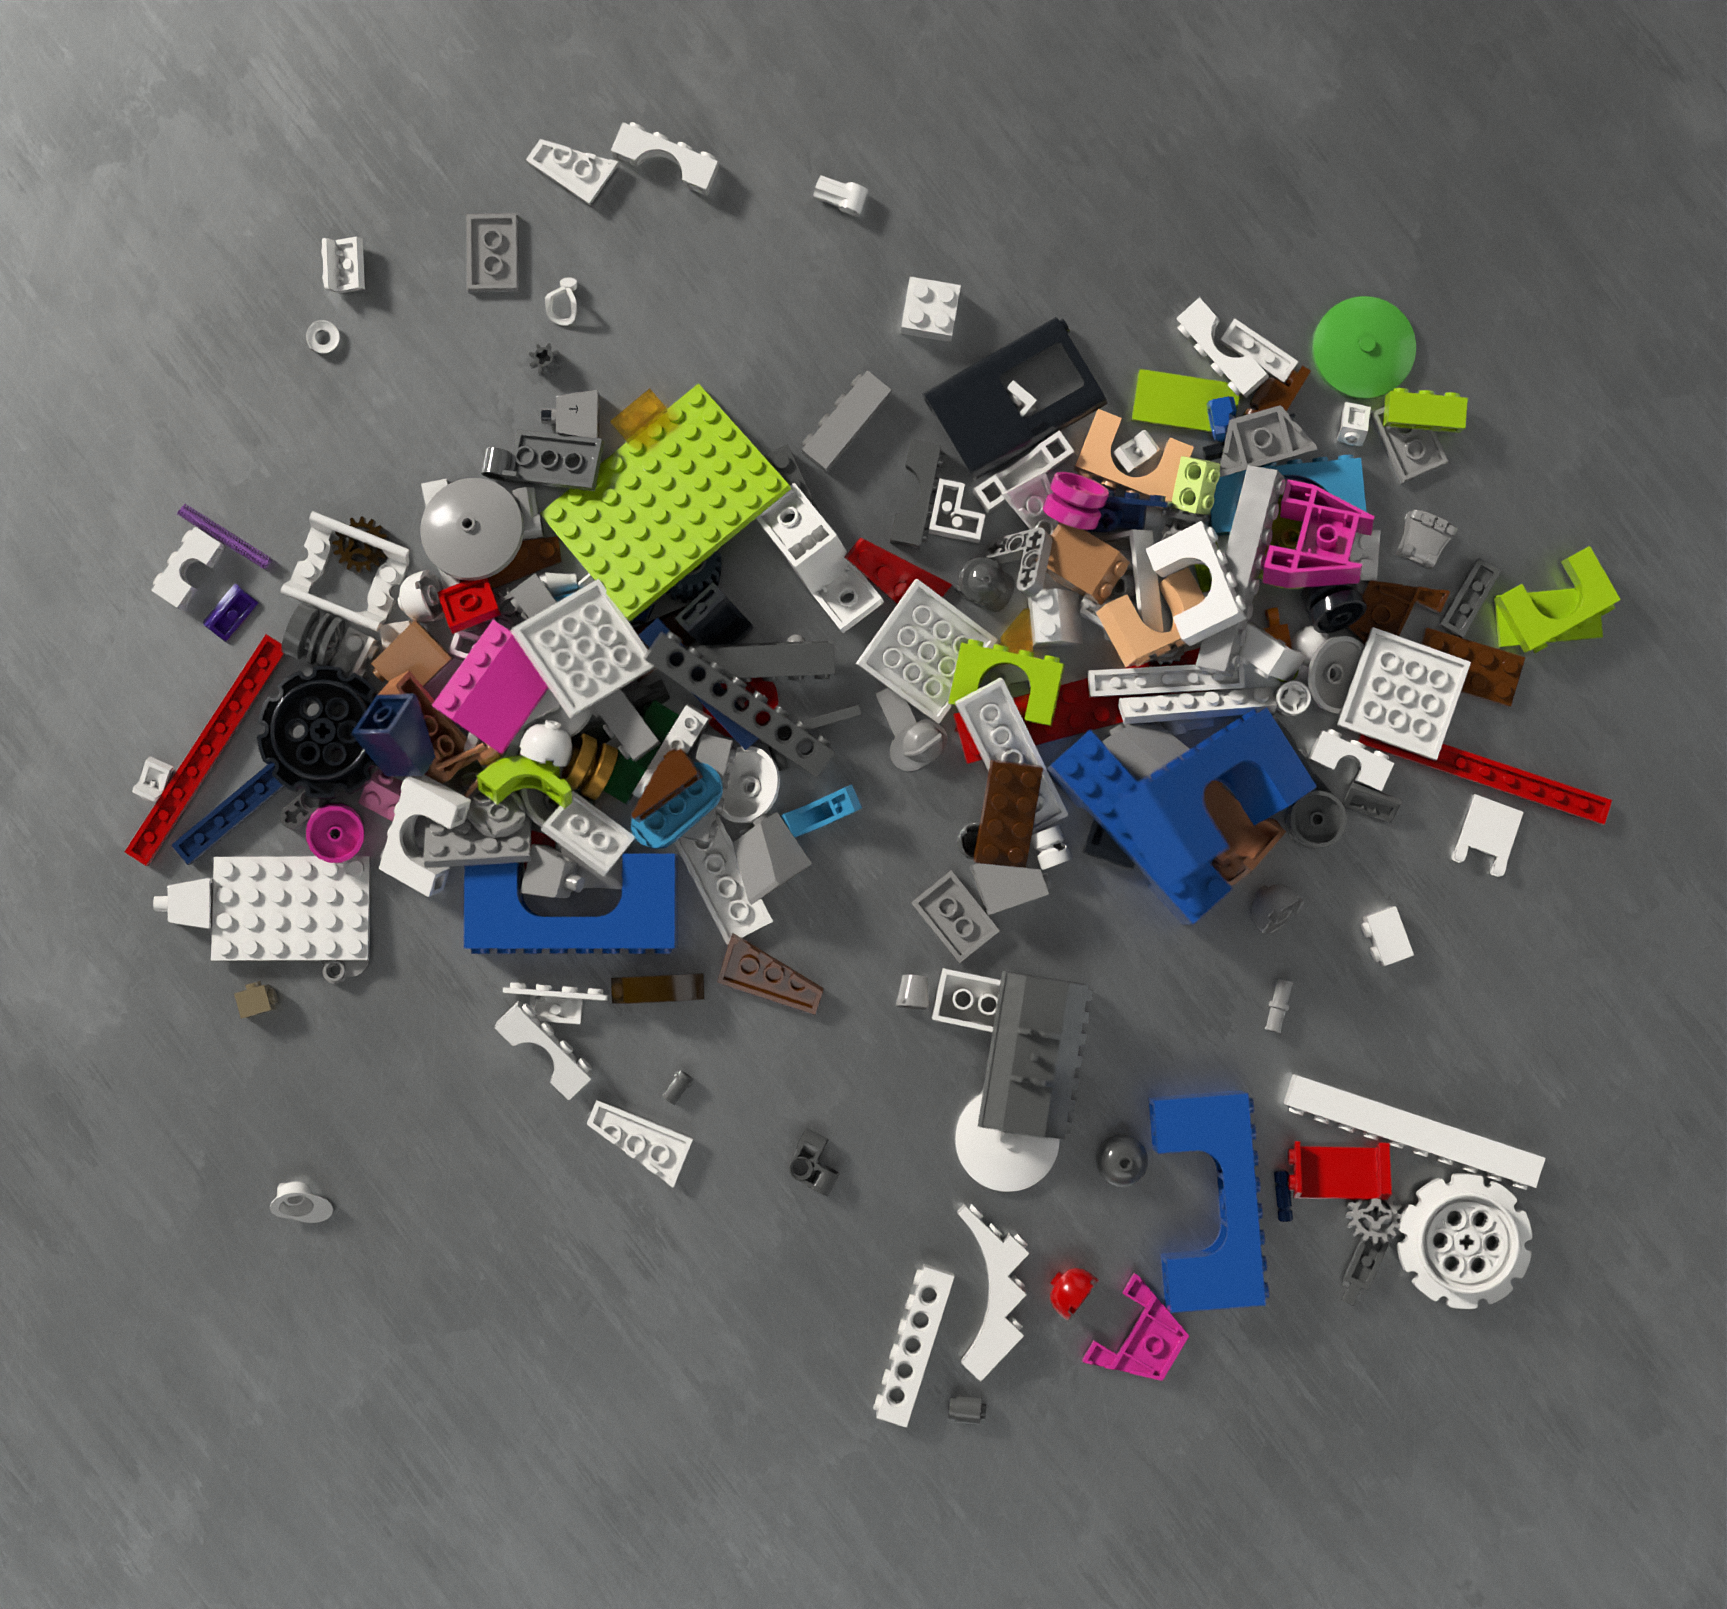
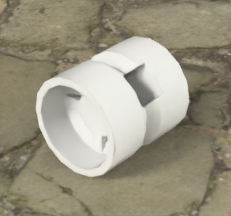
(1292, 698)
(1051, 847)

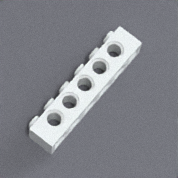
(900, 1411)

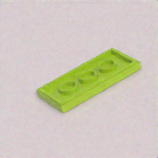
(1176, 400)
(1555, 605)

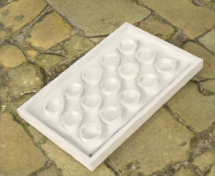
(291, 909)

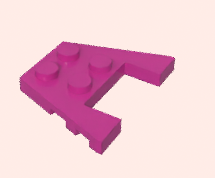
(1150, 1344)

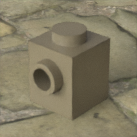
(256, 999)

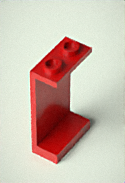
(1340, 1172)

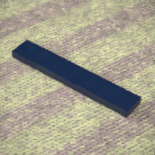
(739, 733)

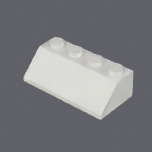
(1139, 580)
(966, 1000)

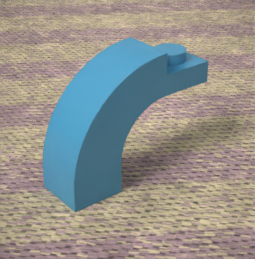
(822, 812)

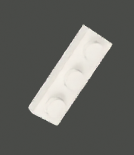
(1247, 342)

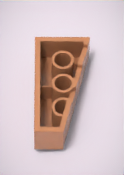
(443, 733)

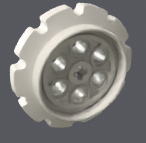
(1499, 1264)

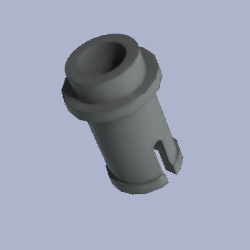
(677, 1087)

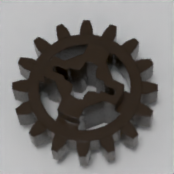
(353, 552)

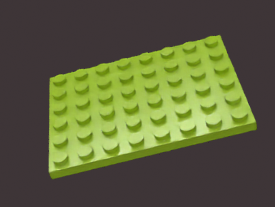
(666, 502)

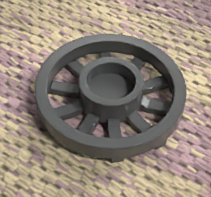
(1186, 516)

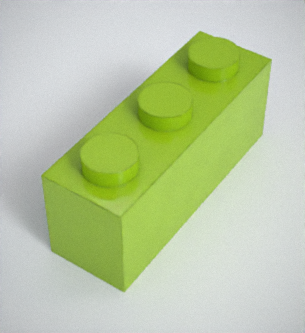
(1425, 410)

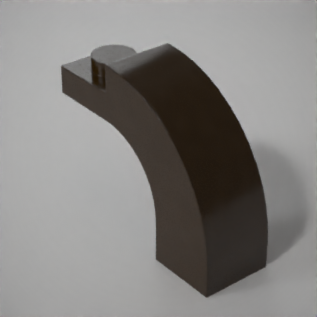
(657, 988)

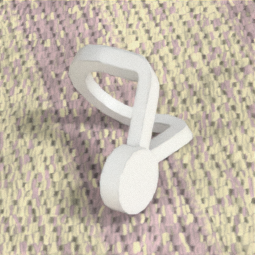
(566, 285)

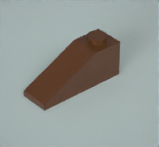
(669, 780)

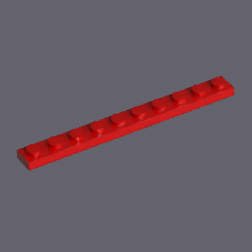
(206, 751)
(1507, 780)

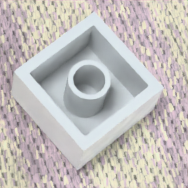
(930, 309)

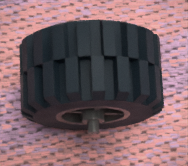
(698, 579)

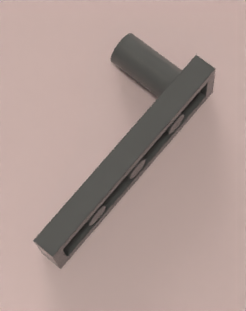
(781, 760)

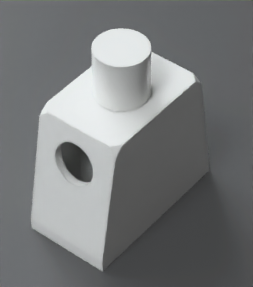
(188, 903)

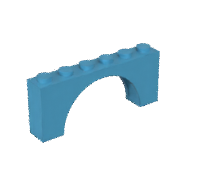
(1339, 477)

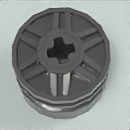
(308, 634)

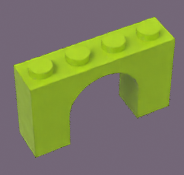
(1594, 595)
(1044, 676)

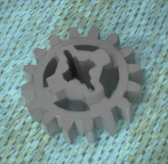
(1385, 1217)

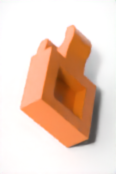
(1275, 629)

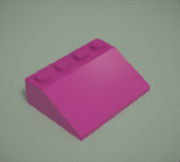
(493, 689)

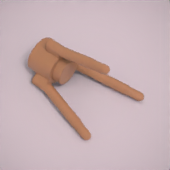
(482, 753)

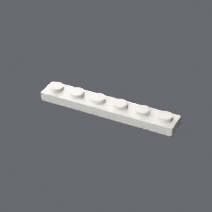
(1160, 680)
(1196, 705)

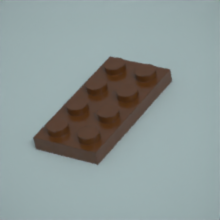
(1492, 671)
(1008, 814)

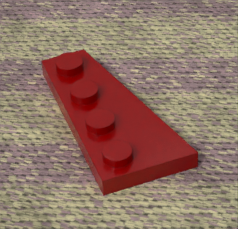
(891, 572)

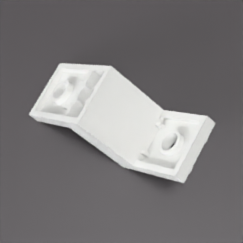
(819, 559)

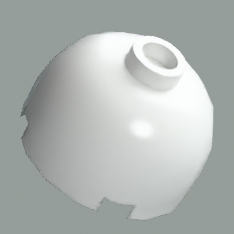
(420, 598)
(547, 743)

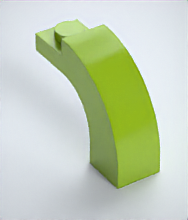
(521, 772)

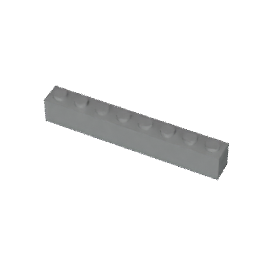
(1245, 559)
(616, 709)

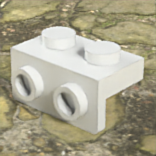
(343, 264)

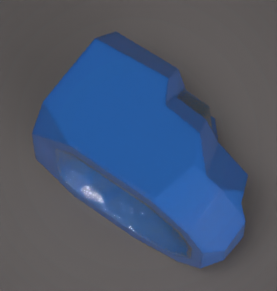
(1219, 414)

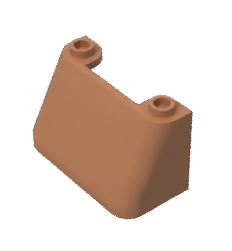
(1246, 842)

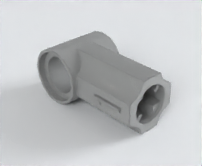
(532, 519)

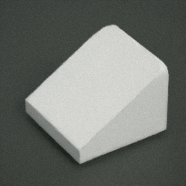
(391, 631)

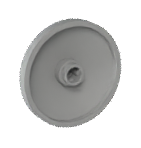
(483, 547)

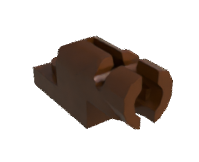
(1274, 393)

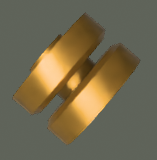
(590, 766)

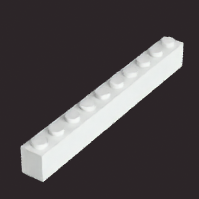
(1415, 1131)

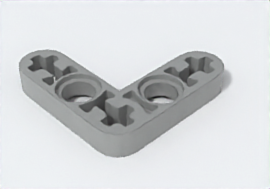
(1035, 544)

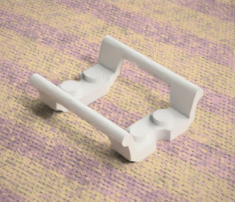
(320, 548)

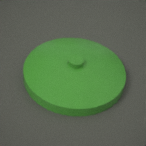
(1364, 347)

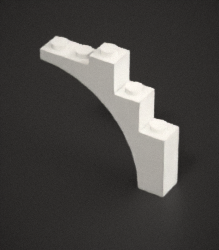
(997, 1332)

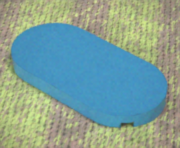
(682, 812)

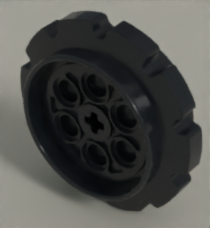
(282, 714)

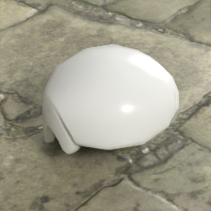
(1307, 642)

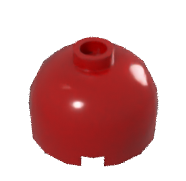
(1071, 1290)

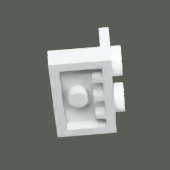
(1366, 552)
(355, 653)

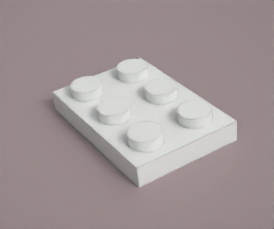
(588, 834)

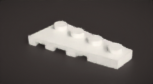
(647, 1142)

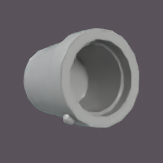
(913, 992)

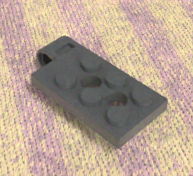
(528, 458)

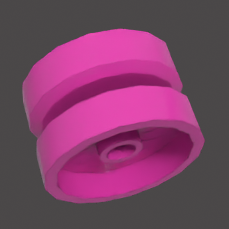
(1075, 500)
(340, 817)

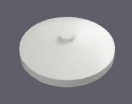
(1001, 1158)

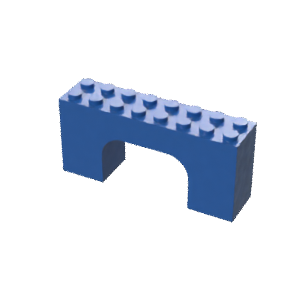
(1093, 781)
(1169, 811)
(643, 918)
(1233, 1266)

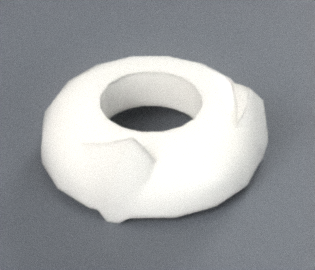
(322, 325)

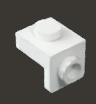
(1136, 451)
(153, 779)

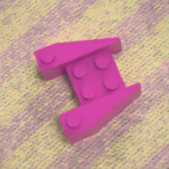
(1323, 542)

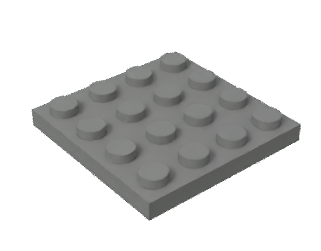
(468, 846)

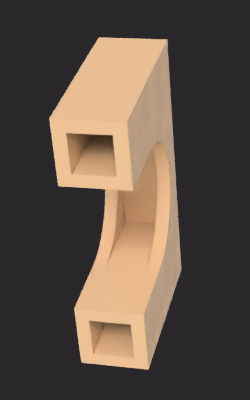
(1097, 463)
(1132, 637)

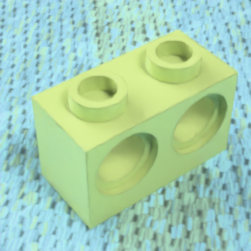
(1191, 484)

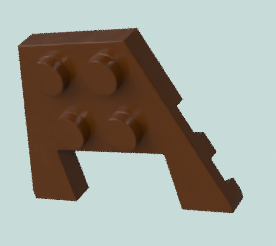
(1391, 605)

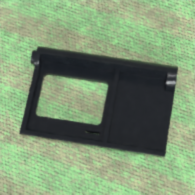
(984, 418)

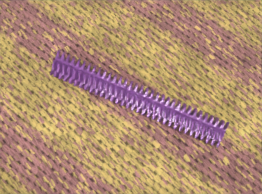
(224, 536)

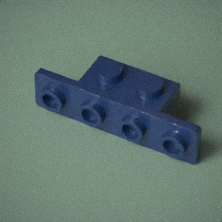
(1132, 509)

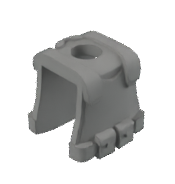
(1424, 538)

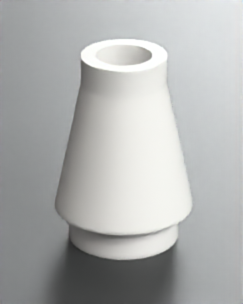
(559, 583)

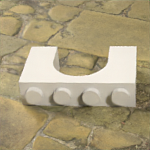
(1222, 605)
(402, 855)

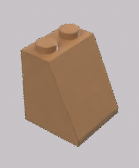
(1084, 563)
(413, 651)

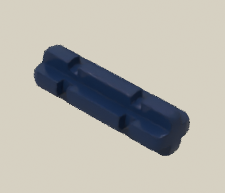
(1283, 1196)

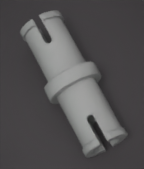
(1278, 1005)

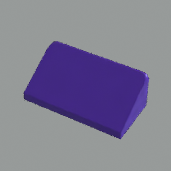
(230, 612)

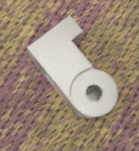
(1010, 674)

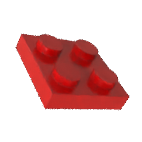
(468, 604)

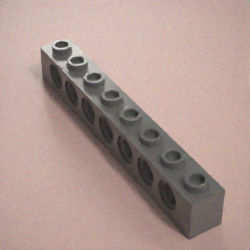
(811, 761)

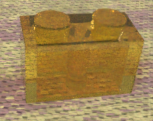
(638, 416)

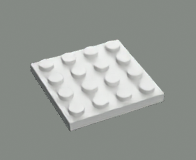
(583, 648)
(920, 649)
(1403, 693)

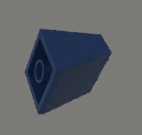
(396, 735)

